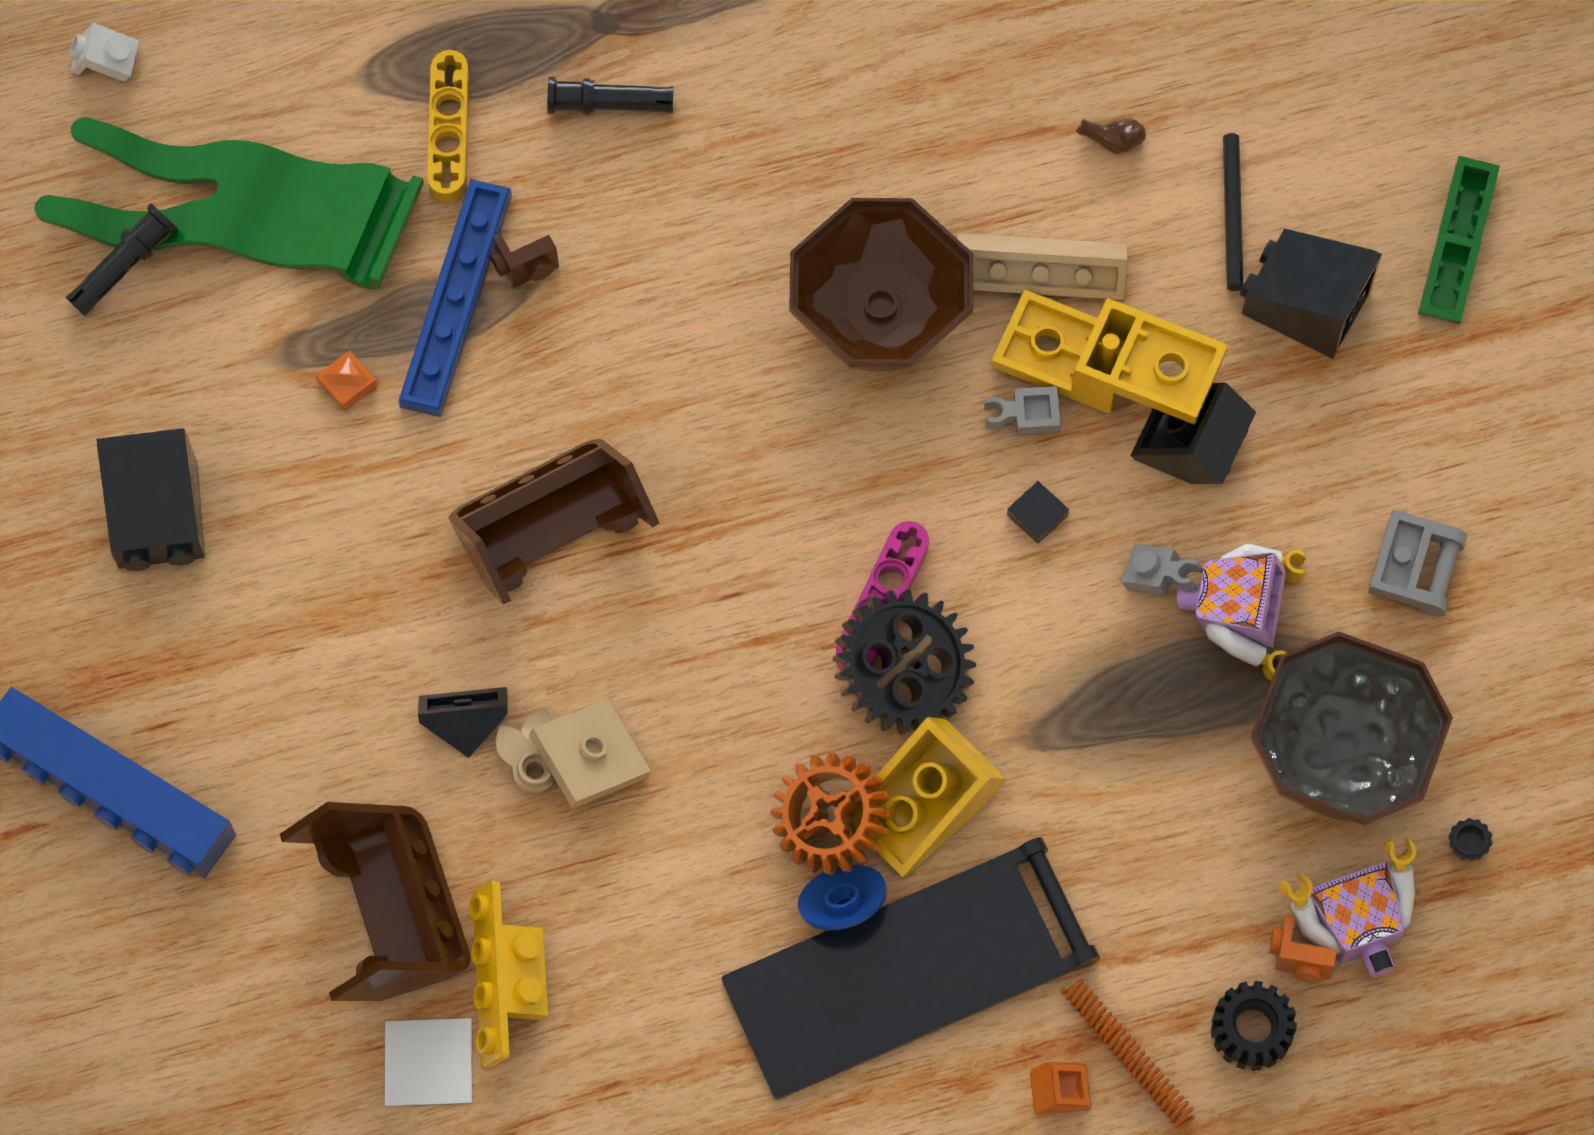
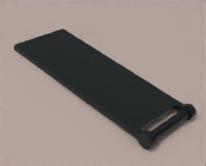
(904, 971)

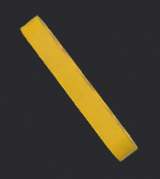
(448, 126)

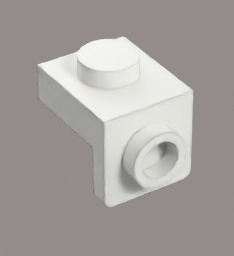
(103, 52)

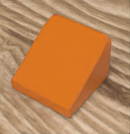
(1060, 1088)

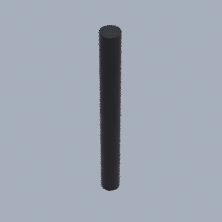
(1233, 212)

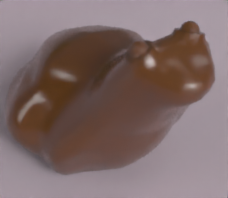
(1116, 135)

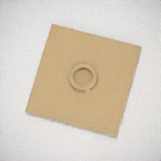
(590, 753)

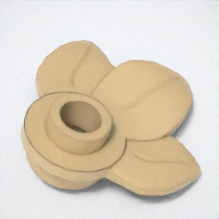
(520, 753)

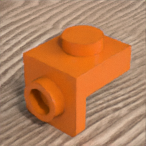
(1304, 960)

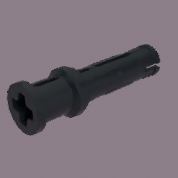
(587, 96)
(135, 245)

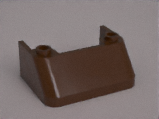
(549, 509)
(398, 892)

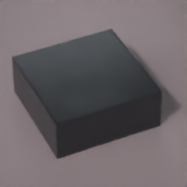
(1037, 512)

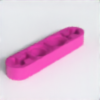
(893, 548)

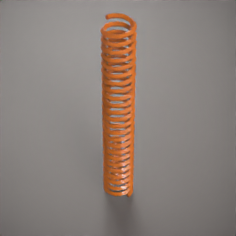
(1144, 1081)

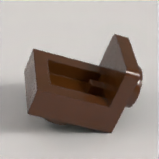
(526, 263)

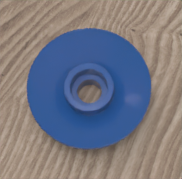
(842, 898)

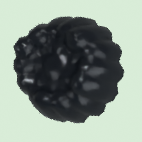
(1470, 839)

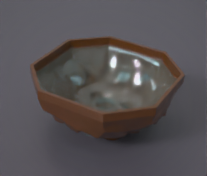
(1351, 729)

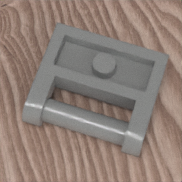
(1403, 559)

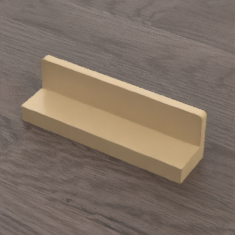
(1047, 266)

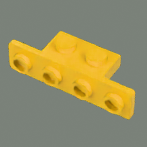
(507, 974)

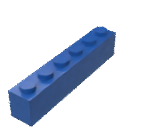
(111, 785)

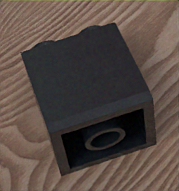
(1310, 288)
(151, 499)

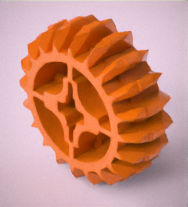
(846, 805)

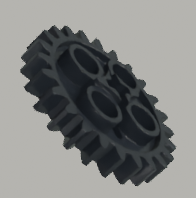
(878, 631)

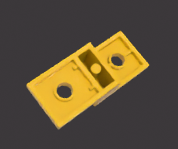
(1109, 356)

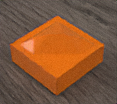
(346, 380)

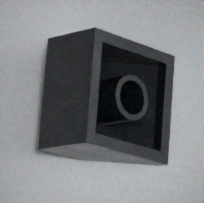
(1197, 451)

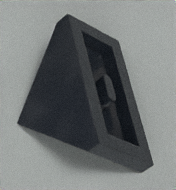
(463, 717)

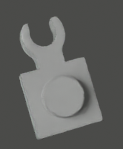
(1032, 410)
(1155, 568)

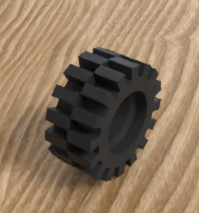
(1263, 1000)

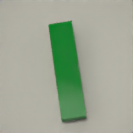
(1458, 239)

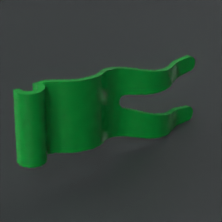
(264, 203)

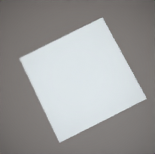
(428, 1062)

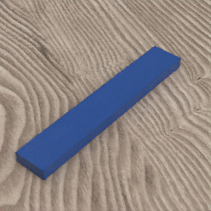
(455, 298)

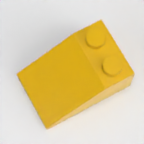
(933, 790)

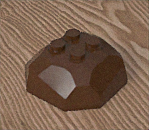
(881, 283)

